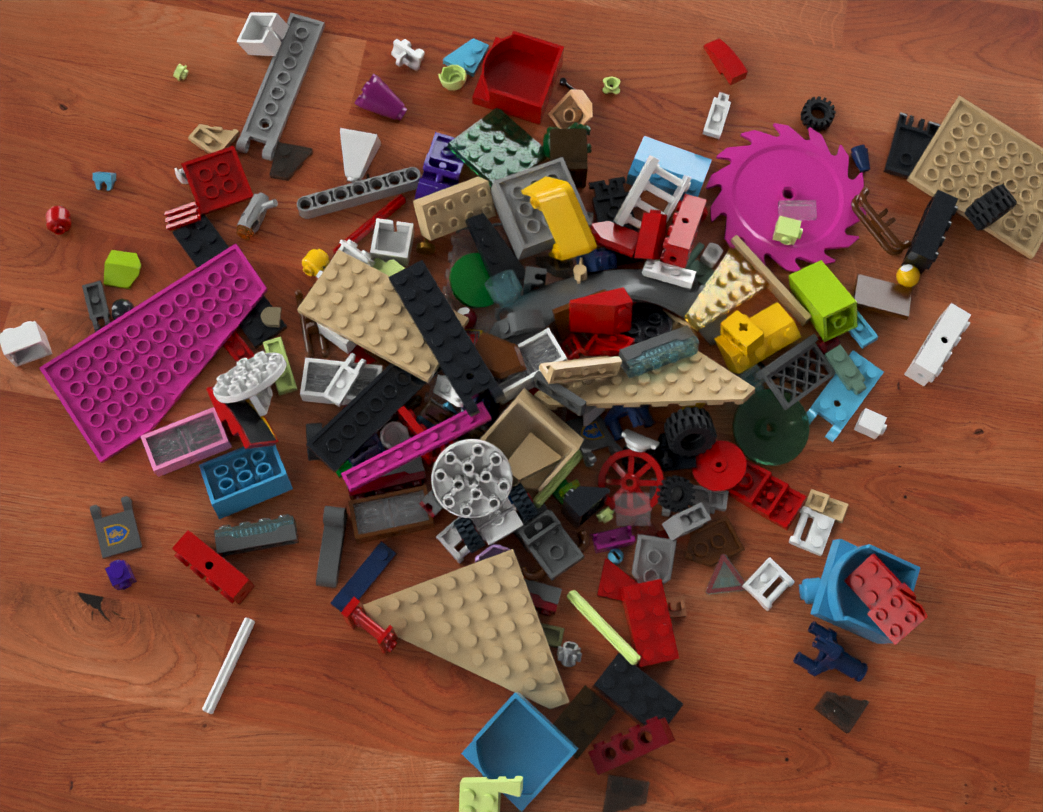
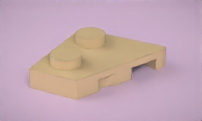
(212, 138)

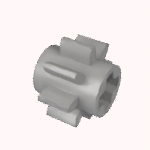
(569, 654)

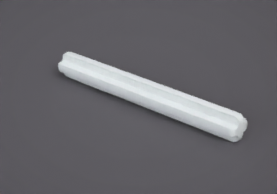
(228, 665)

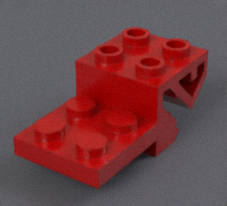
(408, 419)
(889, 600)

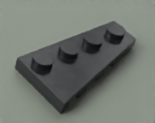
(492, 248)

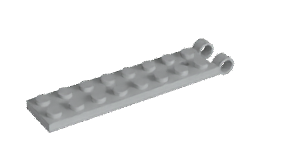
(281, 85)

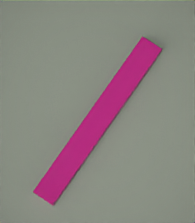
(414, 447)

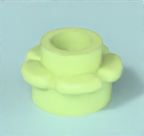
(181, 72)
(605, 515)

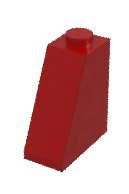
(651, 235)

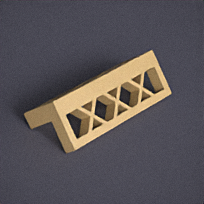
(580, 369)

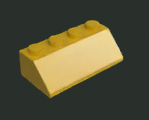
(778, 333)

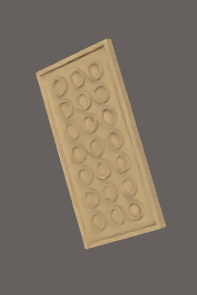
(367, 311)

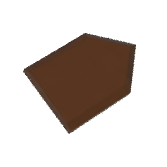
(500, 355)
(712, 541)

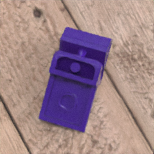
(440, 167)

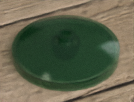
(787, 429)

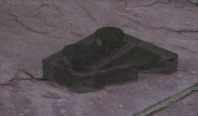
(288, 159)
(556, 267)
(841, 710)
(624, 793)

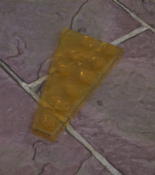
(726, 289)

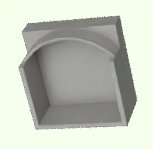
(522, 223)

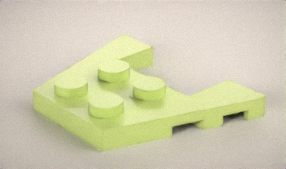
(484, 794)

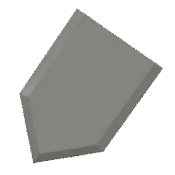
(653, 558)

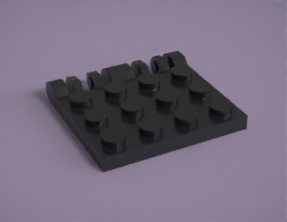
(908, 145)

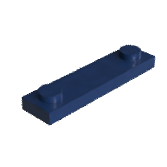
(364, 576)

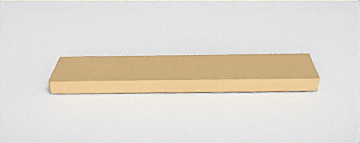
(775, 286)

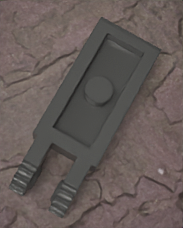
(96, 303)

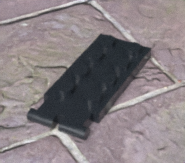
(606, 205)

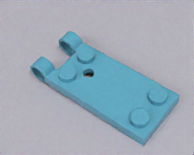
(848, 400)

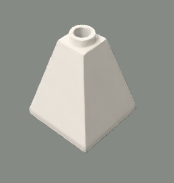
(358, 152)

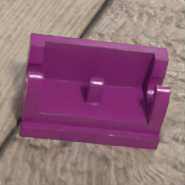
(612, 539)

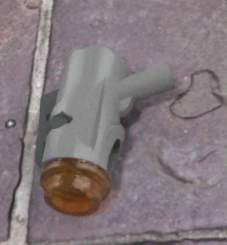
(254, 215)

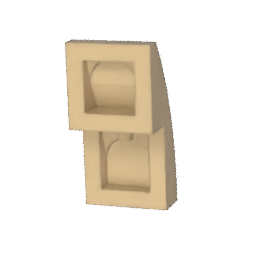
(827, 506)

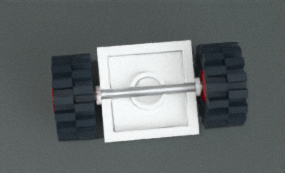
(499, 523)

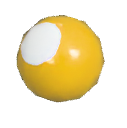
(908, 275)

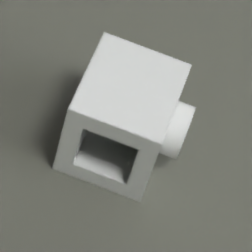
(871, 423)

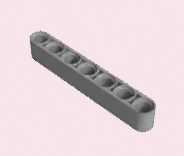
(352, 199)

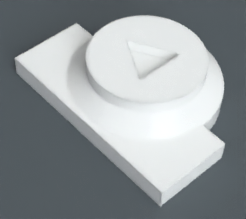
(638, 442)

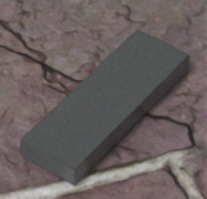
(560, 394)

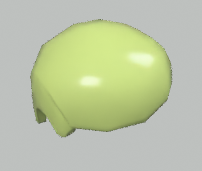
(453, 77)

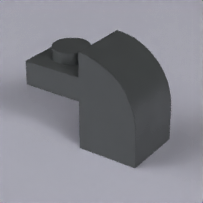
(521, 322)

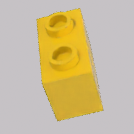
(742, 333)

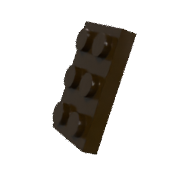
(584, 719)

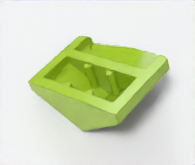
(121, 269)

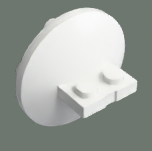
(251, 380)
(471, 478)

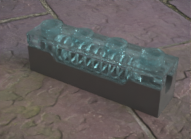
(658, 351)
(256, 536)

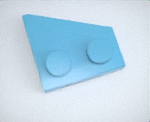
(468, 56)

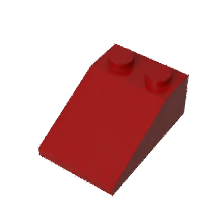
(601, 313)

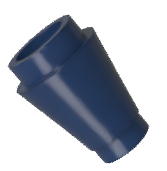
(861, 158)

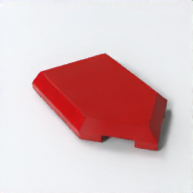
(615, 237)

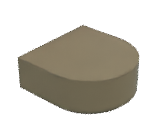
(271, 316)

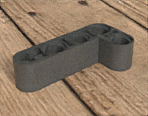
(332, 546)

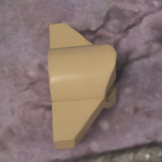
(580, 272)

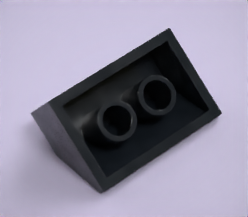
(583, 503)

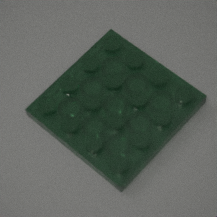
(497, 147)

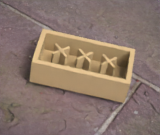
(449, 208)

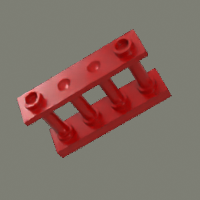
(356, 617)

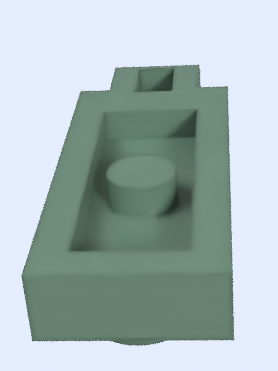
(846, 370)

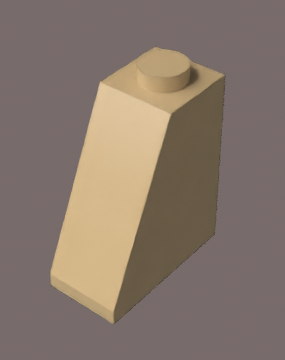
(531, 458)

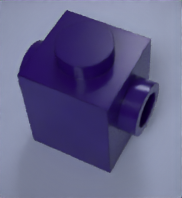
(120, 574)

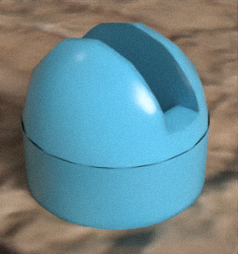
(612, 557)

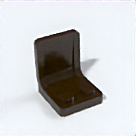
(572, 146)

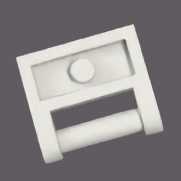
(817, 534)
(450, 539)
(763, 579)

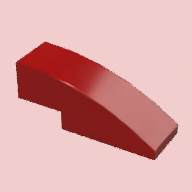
(726, 61)

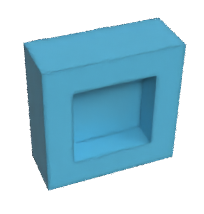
(107, 177)

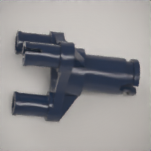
(637, 415)
(830, 656)

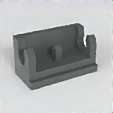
(534, 278)

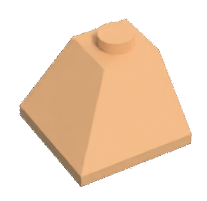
(572, 108)

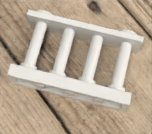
(642, 184)

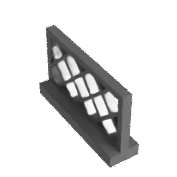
(791, 357)

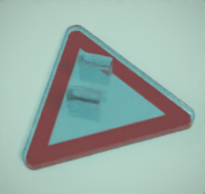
(725, 578)

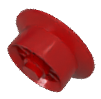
(720, 466)

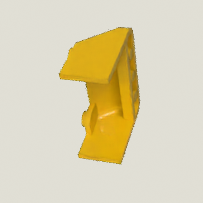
(563, 217)

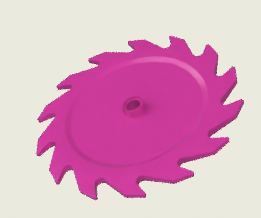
(789, 167)

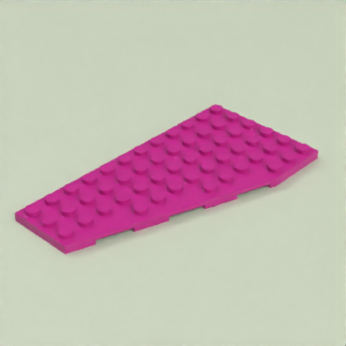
(144, 361)

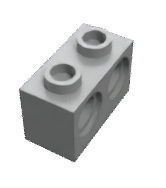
(686, 521)

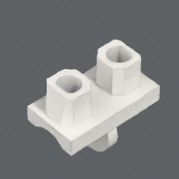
(405, 55)

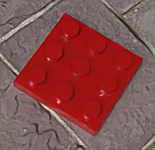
(217, 180)

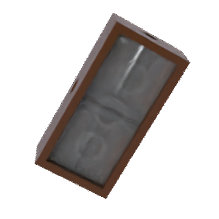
(389, 514)

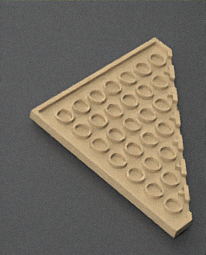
(683, 382)
(481, 623)

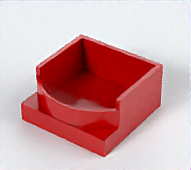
(519, 76)

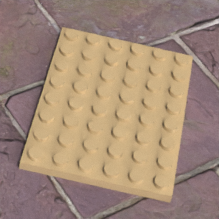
(975, 155)

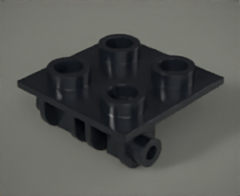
(670, 461)

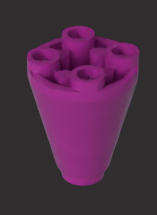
(380, 99)

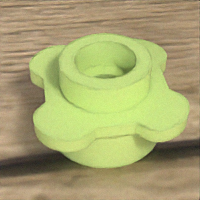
(611, 81)

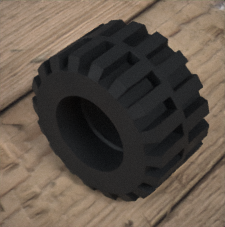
(990, 207)
(690, 431)

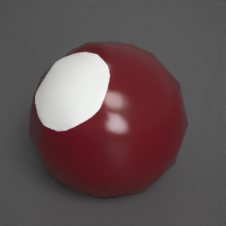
(470, 314)

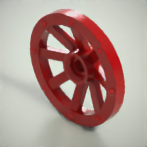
(635, 477)

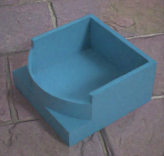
(839, 603)
(520, 744)

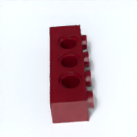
(601, 754)

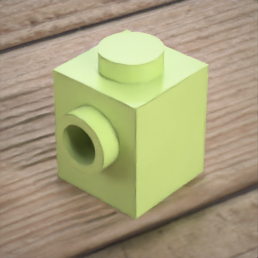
(787, 230)

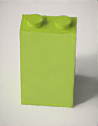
(826, 299)

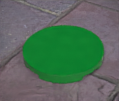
(469, 280)

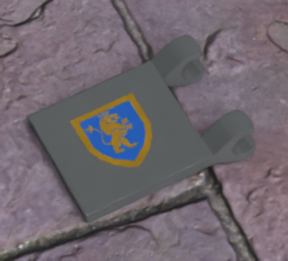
(595, 437)
(118, 531)

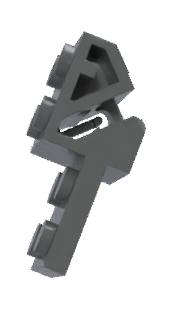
(548, 542)

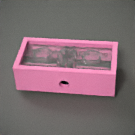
(185, 442)

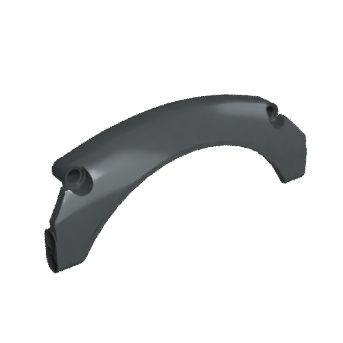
(638, 287)

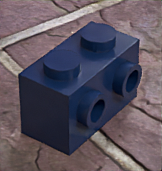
(599, 260)

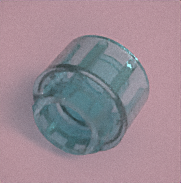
(504, 288)

